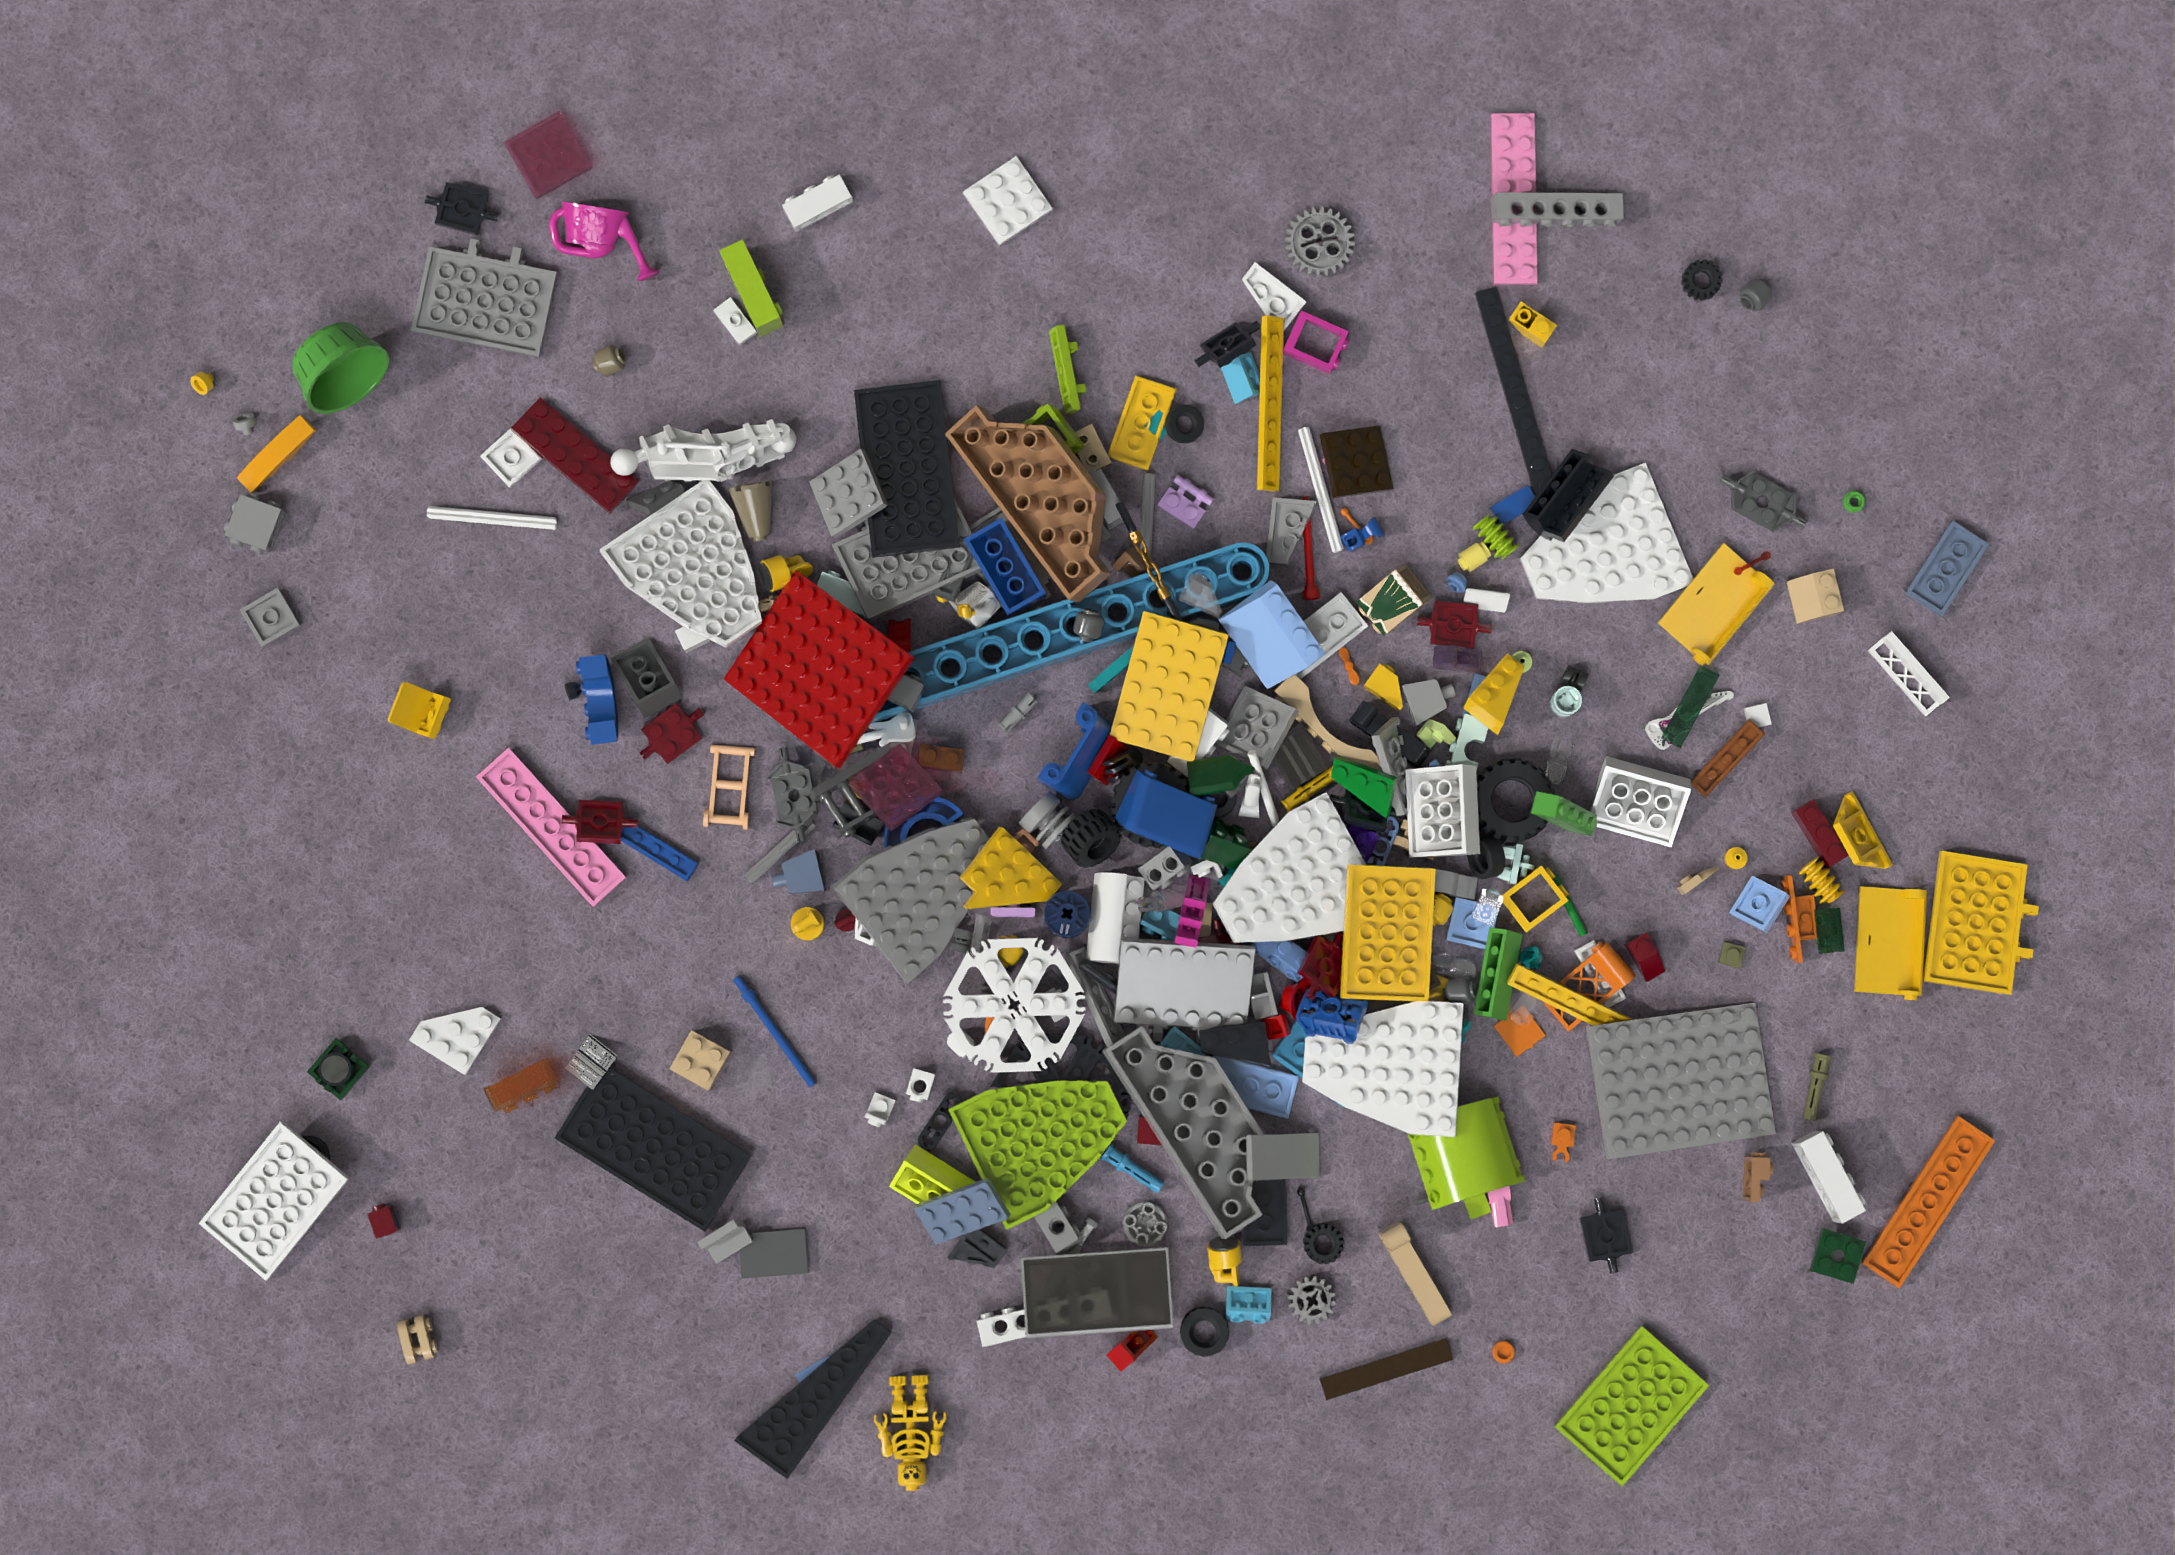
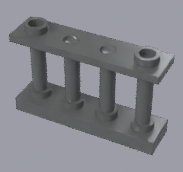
(841, 781)

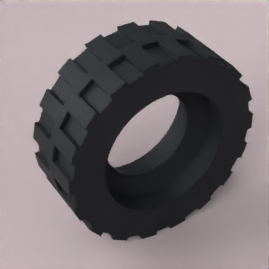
(1221, 1331)

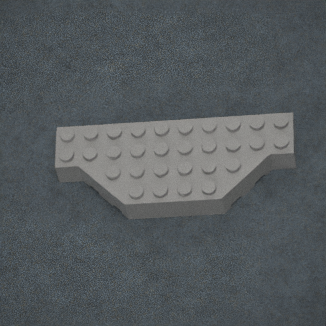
(1196, 1121)

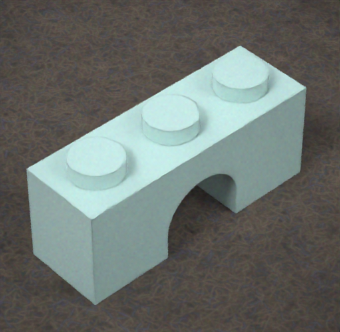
(1468, 730)

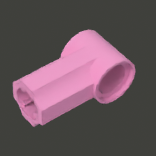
(1500, 1206)

